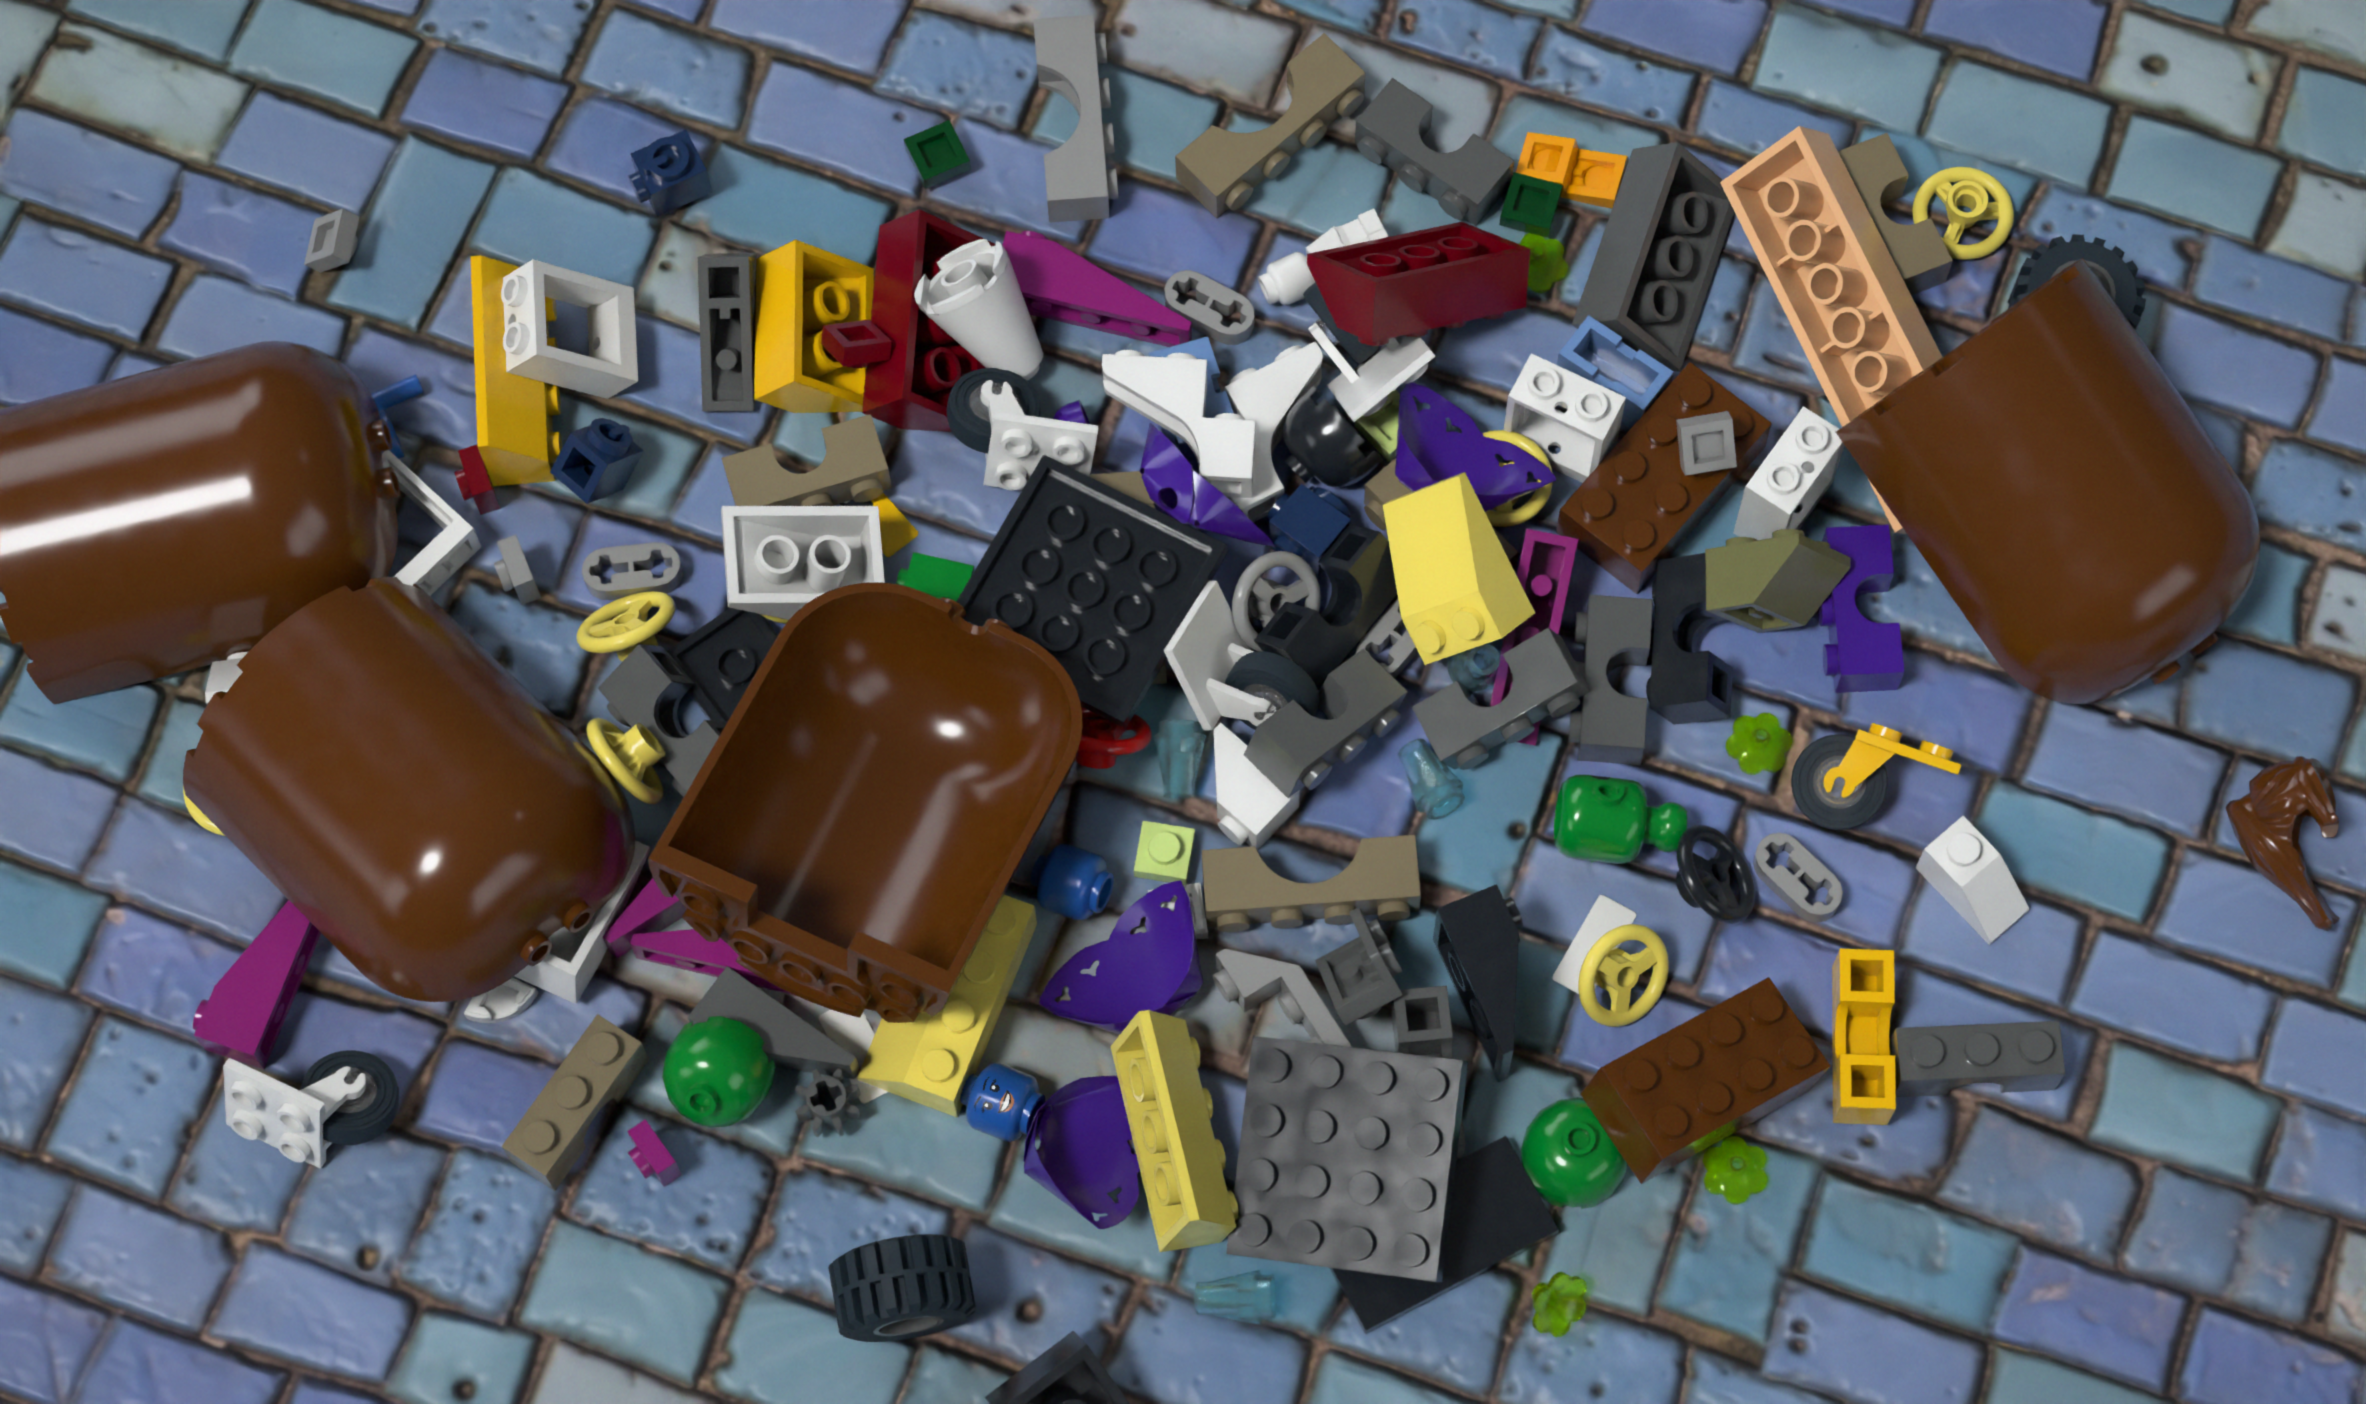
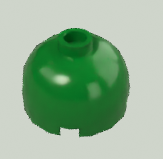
(717, 1072)
(1571, 1156)

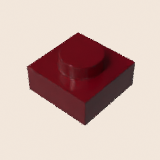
(856, 343)
(475, 480)

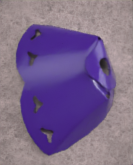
(1432, 454)
(1190, 496)
(1135, 970)
(1085, 1150)

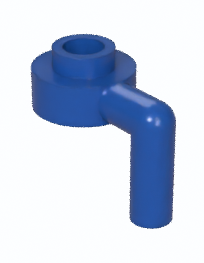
(391, 396)

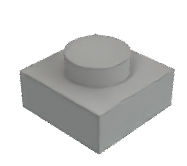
(332, 240)
(1706, 443)
(515, 571)

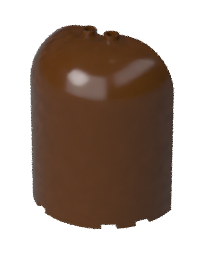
(2065, 495)
(187, 512)
(409, 794)
(872, 799)

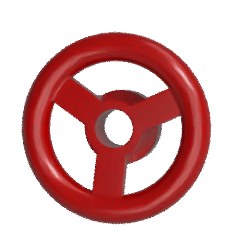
(1100, 741)

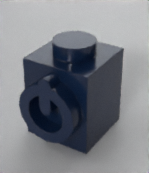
(669, 173)
(597, 460)
(1307, 523)

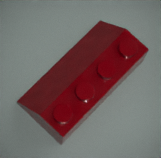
(1421, 281)
(924, 359)

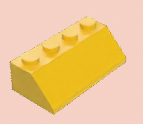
(510, 409)

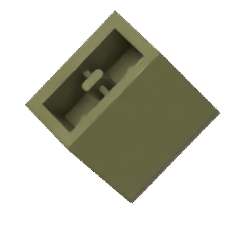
(1771, 580)

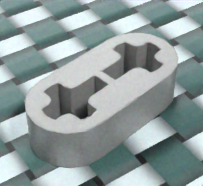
(1216, 300)
(634, 564)
(1386, 632)
(1806, 868)

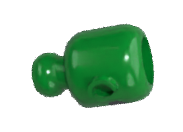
(1611, 820)

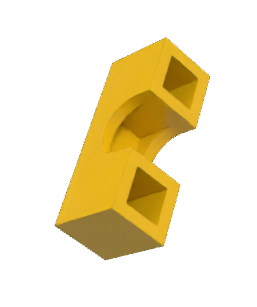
(1860, 1037)

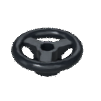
(1707, 882)

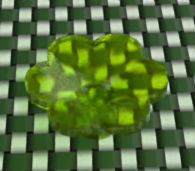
(1546, 267)
(1756, 753)
(1732, 1182)
(1558, 1304)

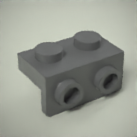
(1361, 972)

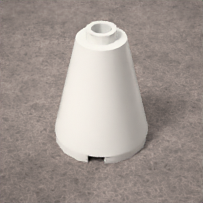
(982, 307)

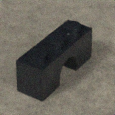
(1360, 591)
(1685, 682)

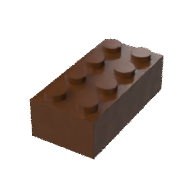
(1639, 499)
(1704, 1080)

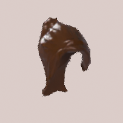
(2270, 823)

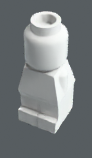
(1290, 275)

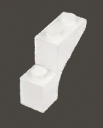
(1174, 397)
(1267, 398)

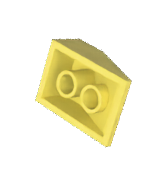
(1451, 570)

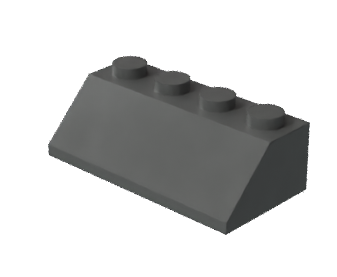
(1658, 252)

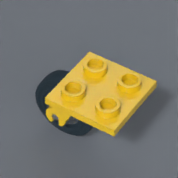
(1844, 777)

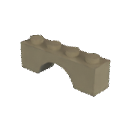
(1227, 165)
(1247, 892)

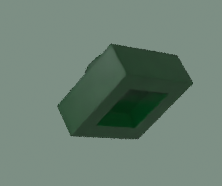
(937, 154)
(1530, 204)

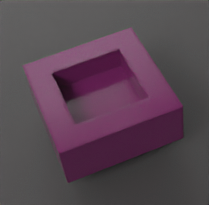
(651, 1155)

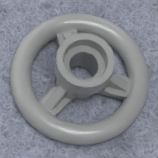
(1263, 597)

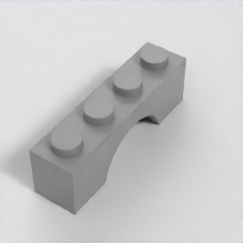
(1077, 170)

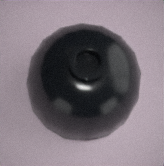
(1326, 443)

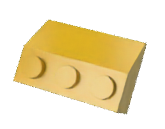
(795, 296)

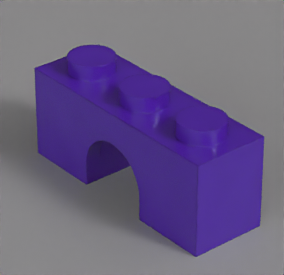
(1861, 652)

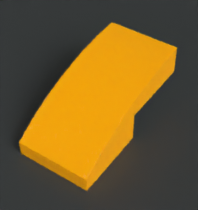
(1585, 174)

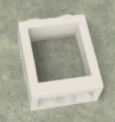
(610, 329)
(1582, 433)
(1791, 475)
(449, 548)

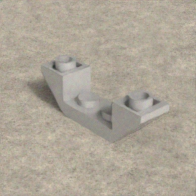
(1257, 978)

